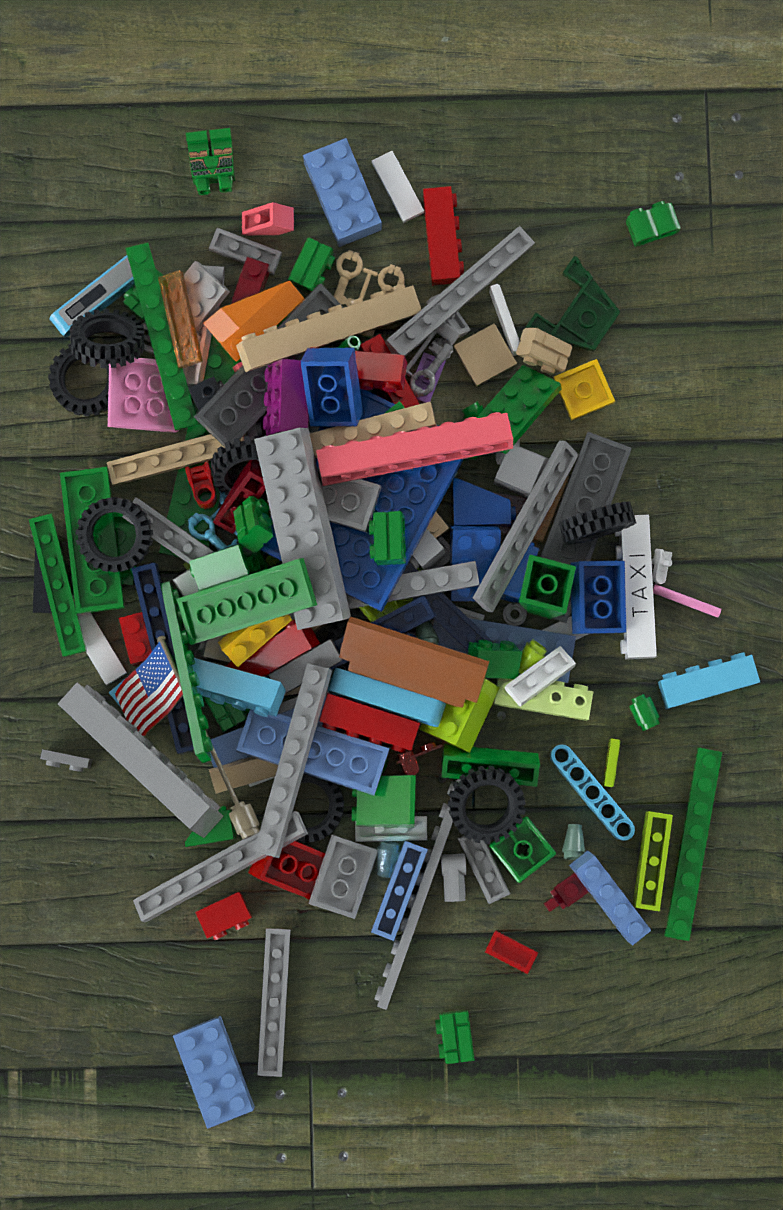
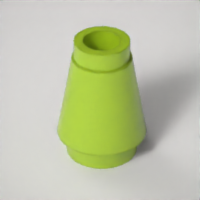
(531, 654)

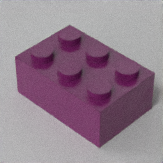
(285, 397)

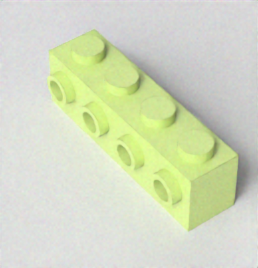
(553, 700)

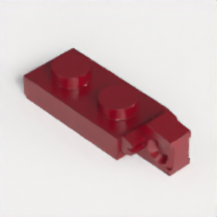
(566, 893)

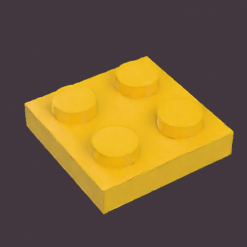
(584, 389)

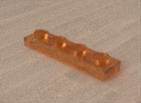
(180, 319)

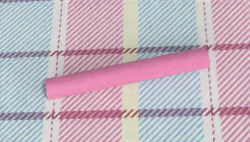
(686, 600)

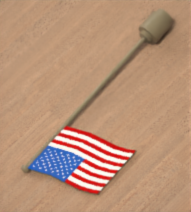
(150, 696)

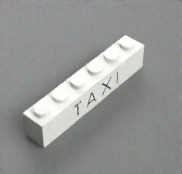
(640, 621)

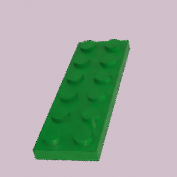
(92, 587)
(247, 601)

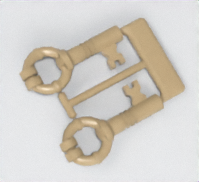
(345, 276)

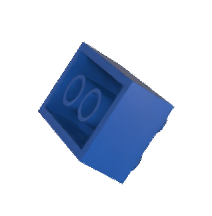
(332, 386)
(470, 545)
(598, 597)

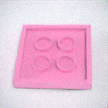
(138, 397)

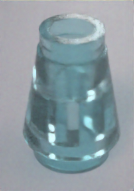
(387, 857)

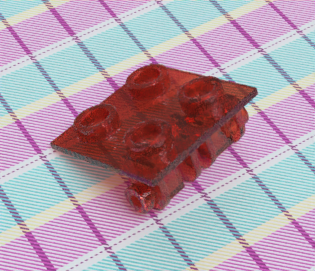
(408, 760)

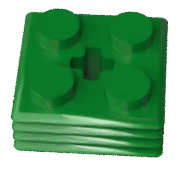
(538, 850)

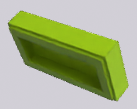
(611, 763)

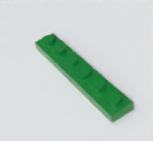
(57, 585)

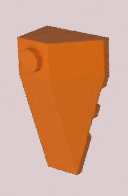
(252, 315)

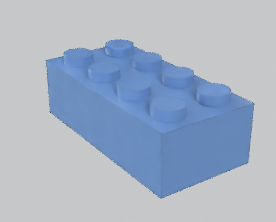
(342, 192)
(213, 1072)

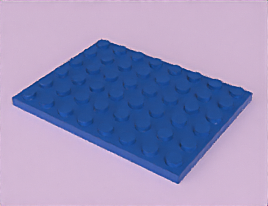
(411, 491)

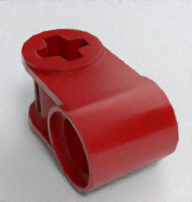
(201, 481)

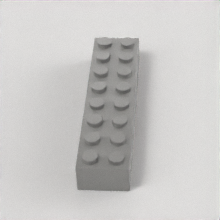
(303, 521)
(142, 759)

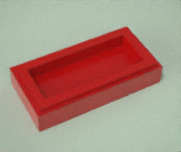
(511, 952)

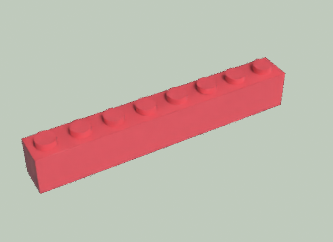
(415, 448)

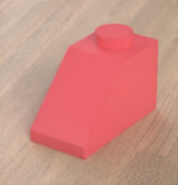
(268, 220)

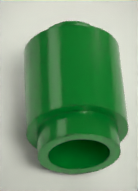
(644, 712)

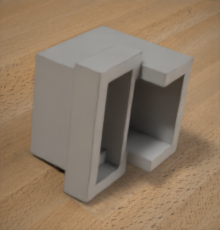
(519, 470)

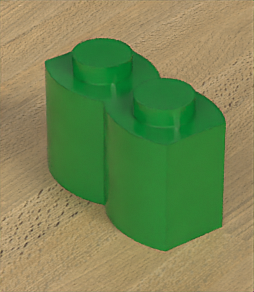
(652, 223)

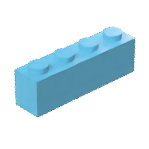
(709, 681)
(239, 688)

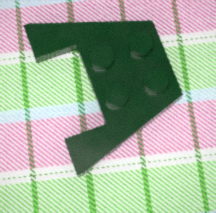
(586, 317)

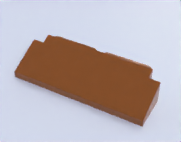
(412, 663)

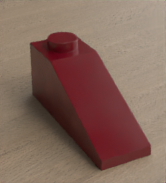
(252, 279)
(248, 483)

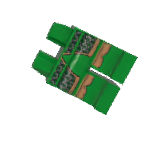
(214, 168)

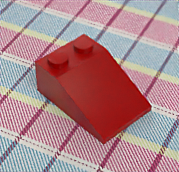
(294, 869)

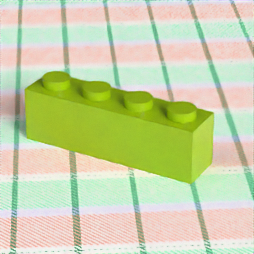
(652, 861)

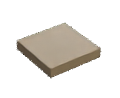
(485, 355)

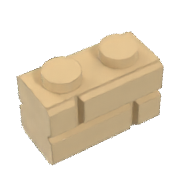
(543, 350)

